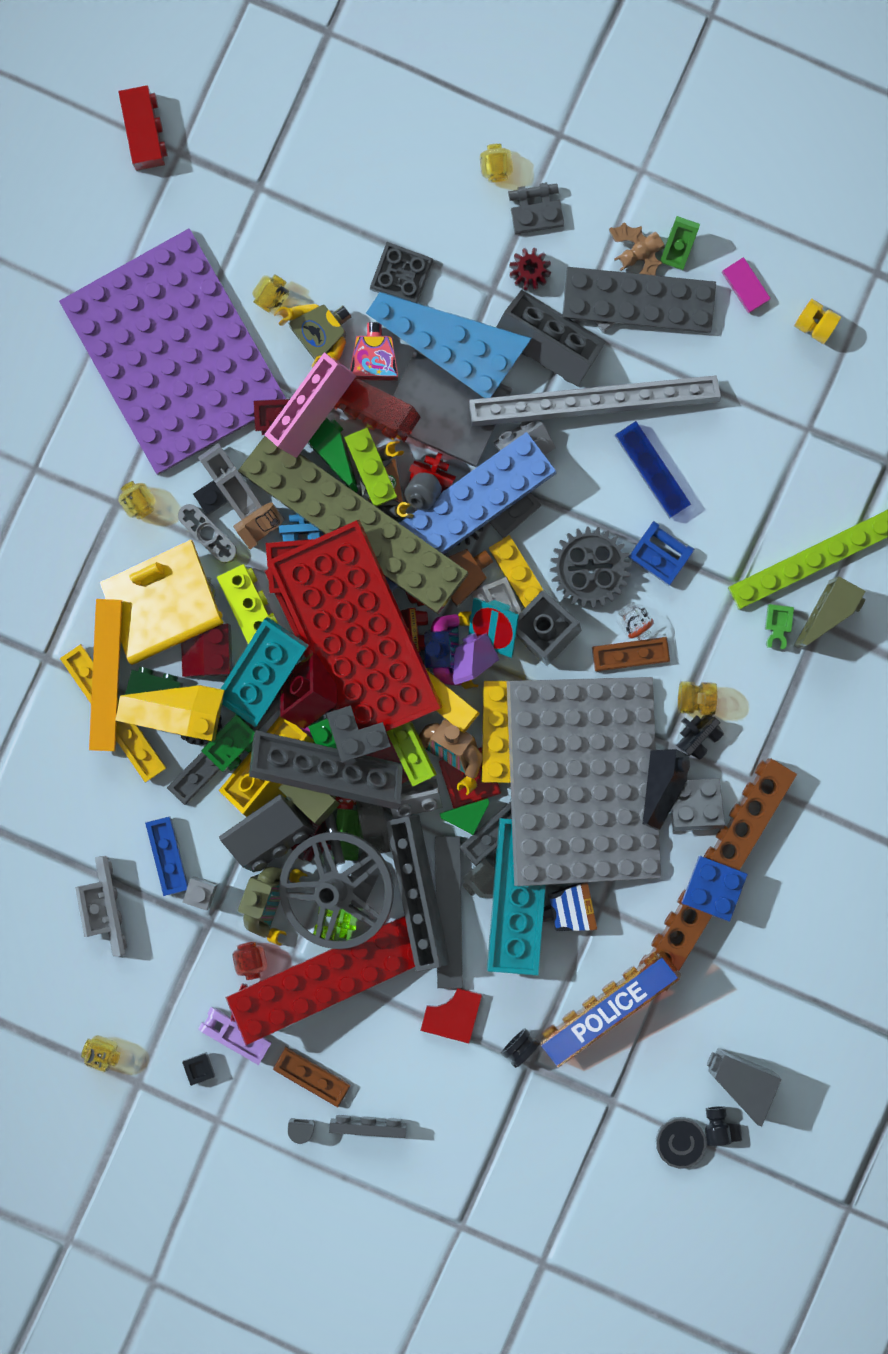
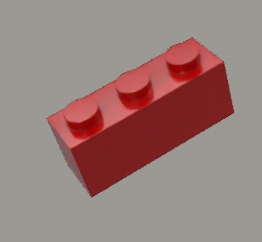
(143, 127)

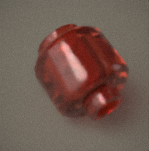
(249, 960)

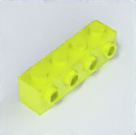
(245, 599)

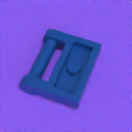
(657, 560)

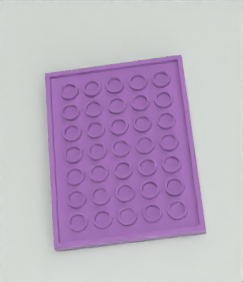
(172, 350)

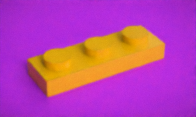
(516, 570)

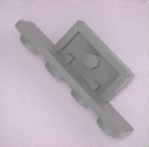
(99, 907)

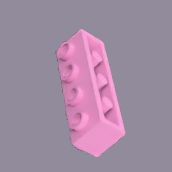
(310, 405)

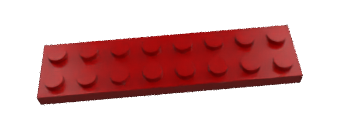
(321, 982)

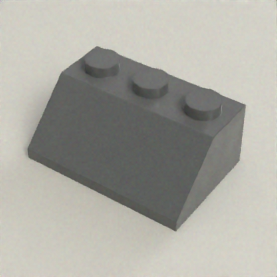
(267, 834)

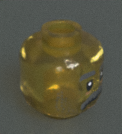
(100, 1053)

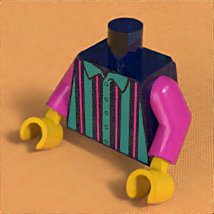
(441, 645)

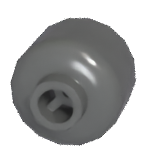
(423, 491)

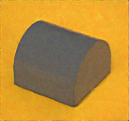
(300, 1130)

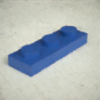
(167, 855)

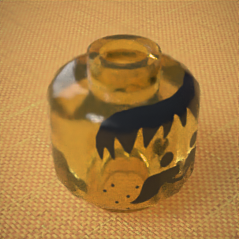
(270, 293)

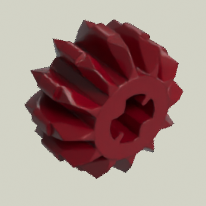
(535, 262)

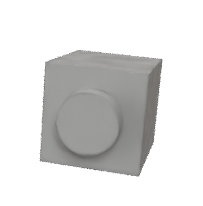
(199, 893)

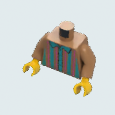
(454, 748)

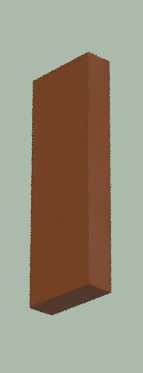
(630, 654)
(311, 1077)

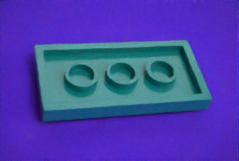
(262, 671)

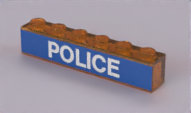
(610, 1008)

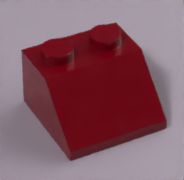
(208, 653)
(307, 693)

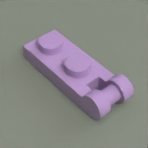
(231, 1036)

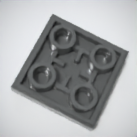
(401, 272)

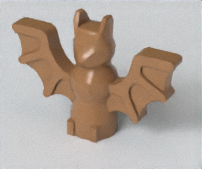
(643, 248)

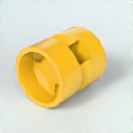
(827, 321)

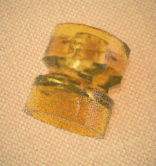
(688, 698)

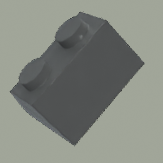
(546, 627)

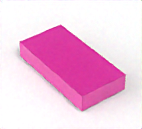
(746, 285)

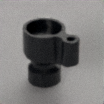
(718, 1131)

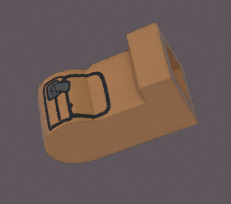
(258, 524)

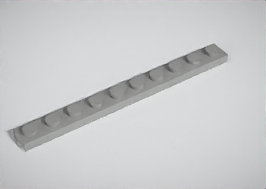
(594, 400)

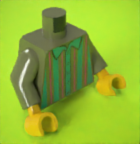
(262, 900)

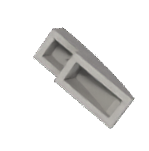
(229, 481)

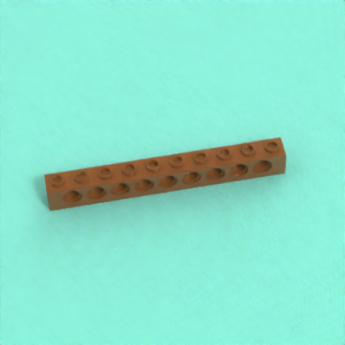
(782, 780)

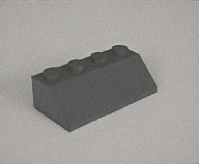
(555, 340)

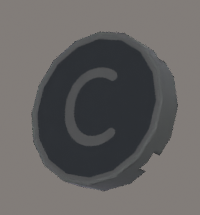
(681, 1142)

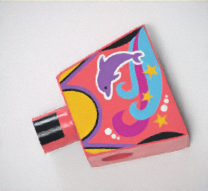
(374, 356)

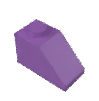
(473, 657)

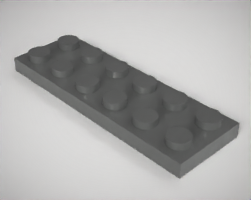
(639, 299)
(321, 770)

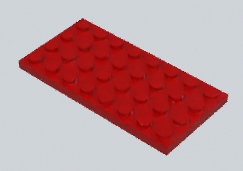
(355, 627)

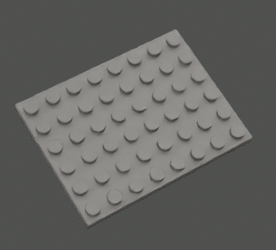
(581, 780)

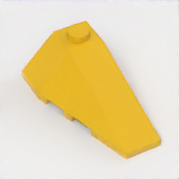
(182, 711)

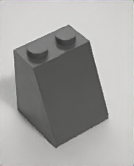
(745, 1082)

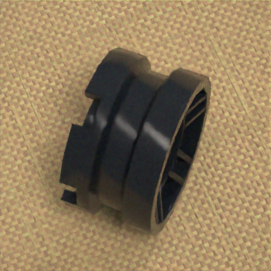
(520, 1048)

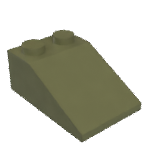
(835, 604)

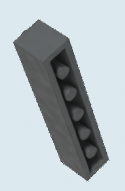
(417, 893)

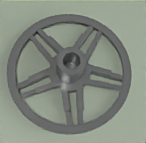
(335, 890)

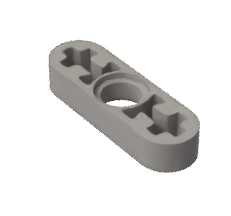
(197, 534)

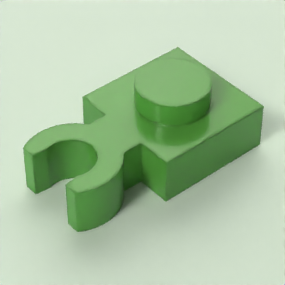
(778, 620)

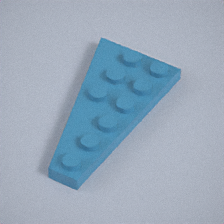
(463, 347)

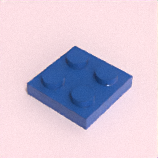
(714, 888)

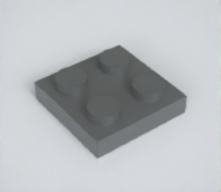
(699, 806)

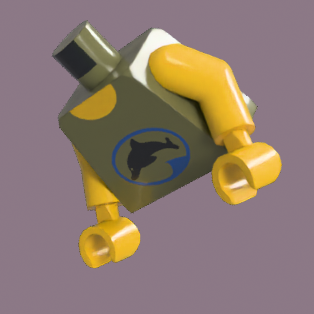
(317, 328)

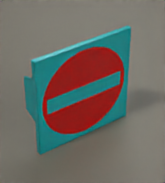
(497, 622)

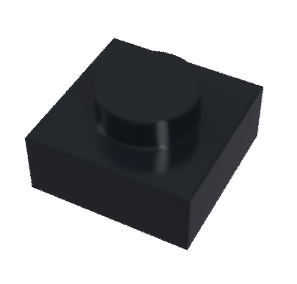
(210, 497)
(198, 1068)

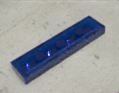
(652, 469)

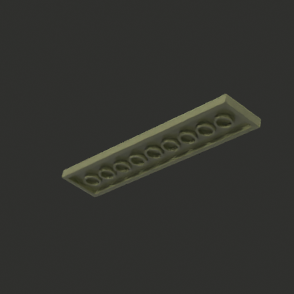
(331, 505)

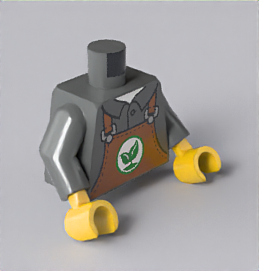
(397, 507)

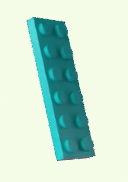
(514, 914)

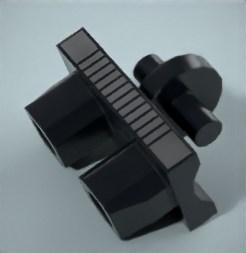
(697, 732)

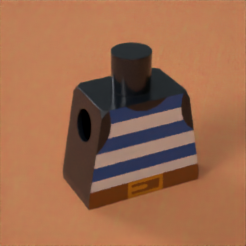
(571, 909)

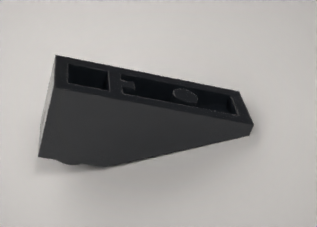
(665, 781)

